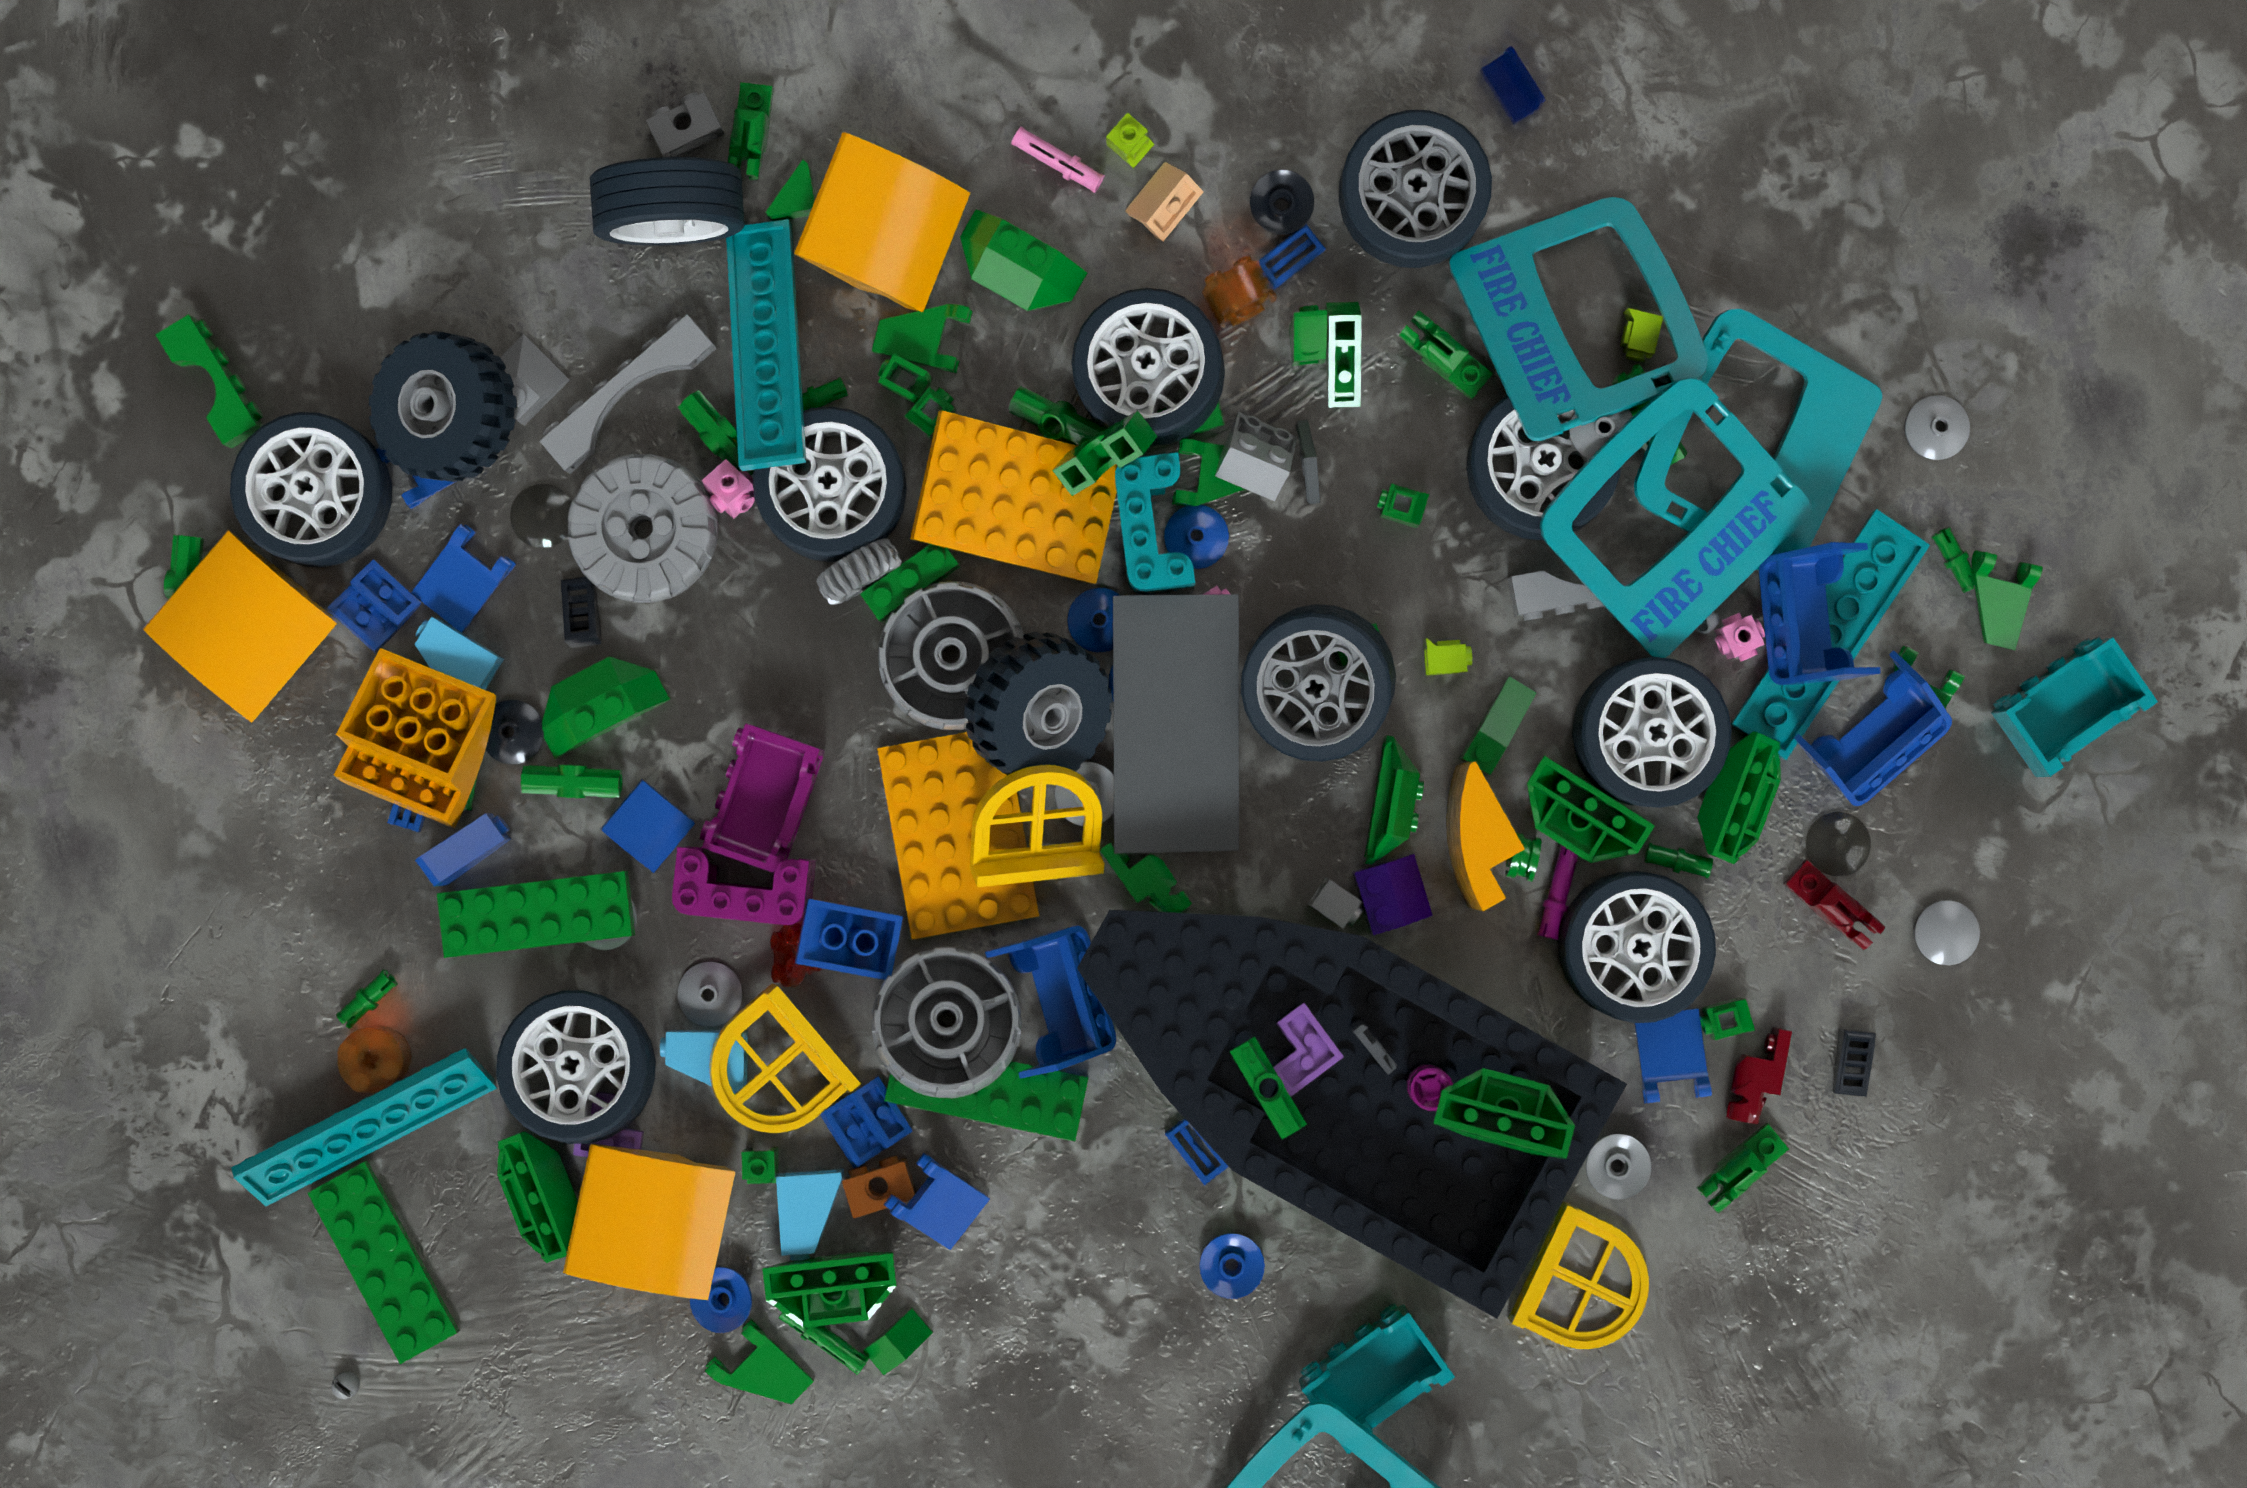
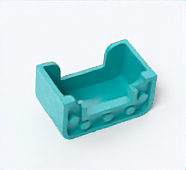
(1135, 486)
(2072, 704)
(1377, 1369)

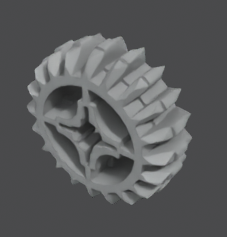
(858, 571)

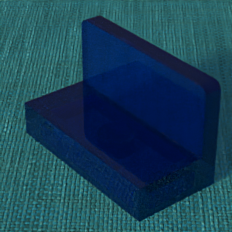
(1513, 86)

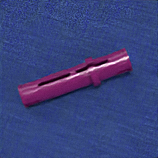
(1558, 894)

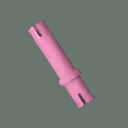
(1090, 179)

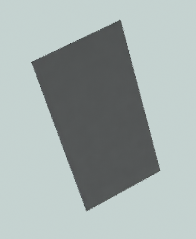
(1176, 723)

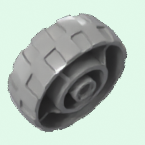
(607, 520)
(921, 631)
(954, 1058)

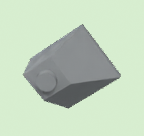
(533, 376)

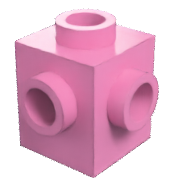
(730, 489)
(1728, 640)

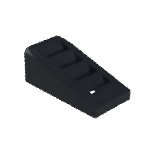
(586, 638)
(1867, 1053)

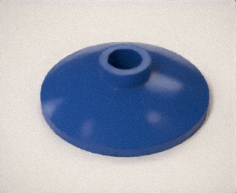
(1200, 518)
(1081, 616)
(1236, 1282)
(716, 1315)

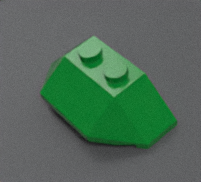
(1018, 264)
(598, 702)
(1740, 797)
(1393, 802)
(1583, 815)
(1507, 1113)
(537, 1194)
(831, 1287)

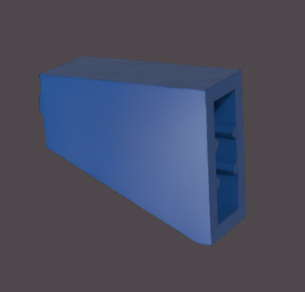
(464, 849)

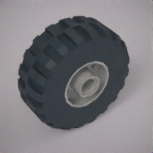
(442, 406)
(1038, 704)

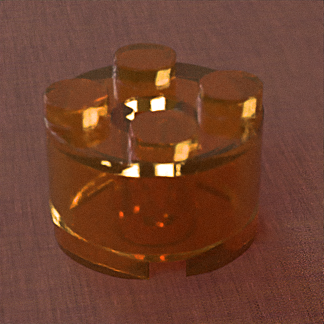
(1238, 292)
(355, 1056)

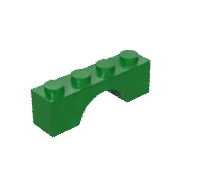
(232, 414)

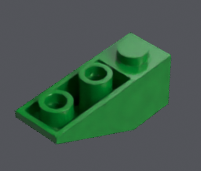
(1308, 336)

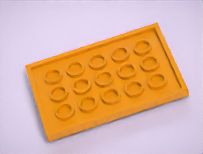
(999, 500)
(931, 808)

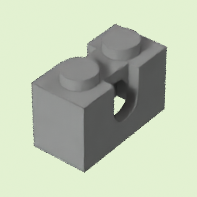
(703, 126)
(1336, 903)

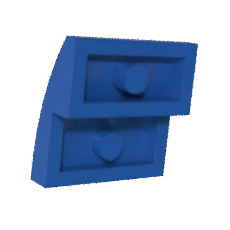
(374, 606)
(647, 825)
(865, 1123)

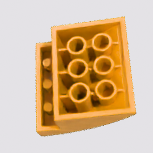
(882, 222)
(240, 626)
(415, 737)
(1477, 836)
(649, 1221)

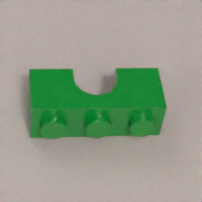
(1113, 446)
(918, 572)

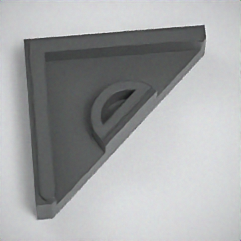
(1308, 461)
(1373, 1046)

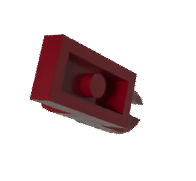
(1832, 904)
(1758, 1076)

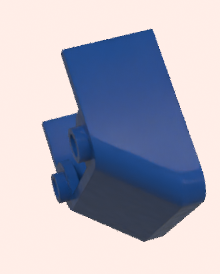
(1799, 618)
(1885, 739)
(1072, 1012)

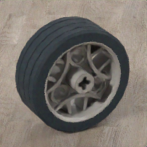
(1444, 140)
(1328, 737)

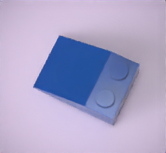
(848, 939)

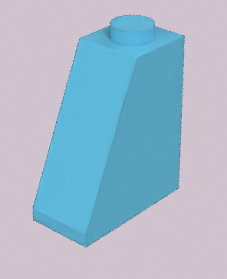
(456, 653)
(691, 1051)
(804, 1209)

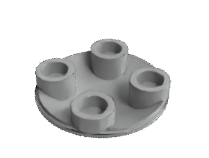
(1947, 932)

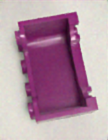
(763, 798)
(700, 894)

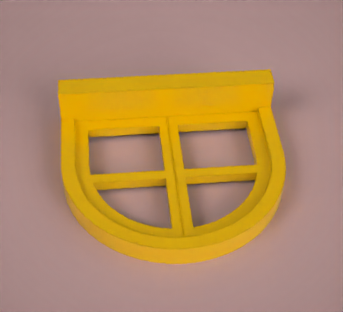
(1036, 861)
(805, 1040)
(1547, 1265)

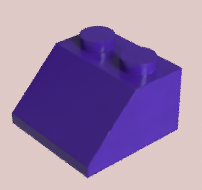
(1392, 894)

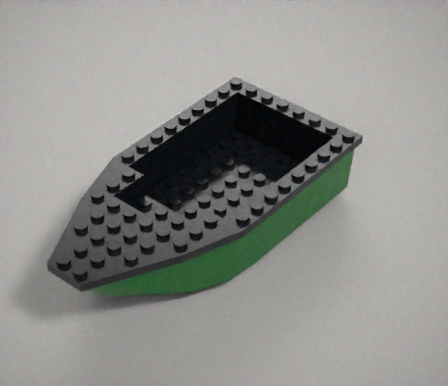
(1369, 1155)

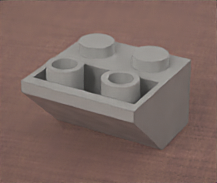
(1256, 456)

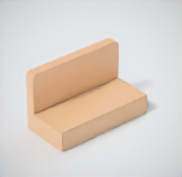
(1164, 200)

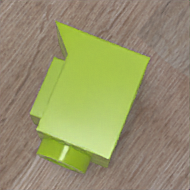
(1129, 140)
(1640, 334)
(1446, 657)

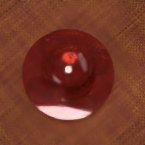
(785, 949)

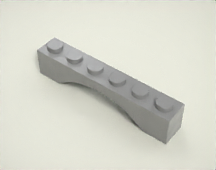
(577, 435)
(1544, 592)

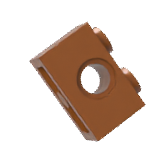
(865, 1200)

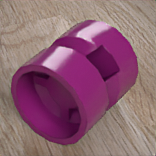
(1426, 1085)

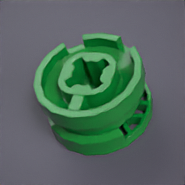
(1526, 861)

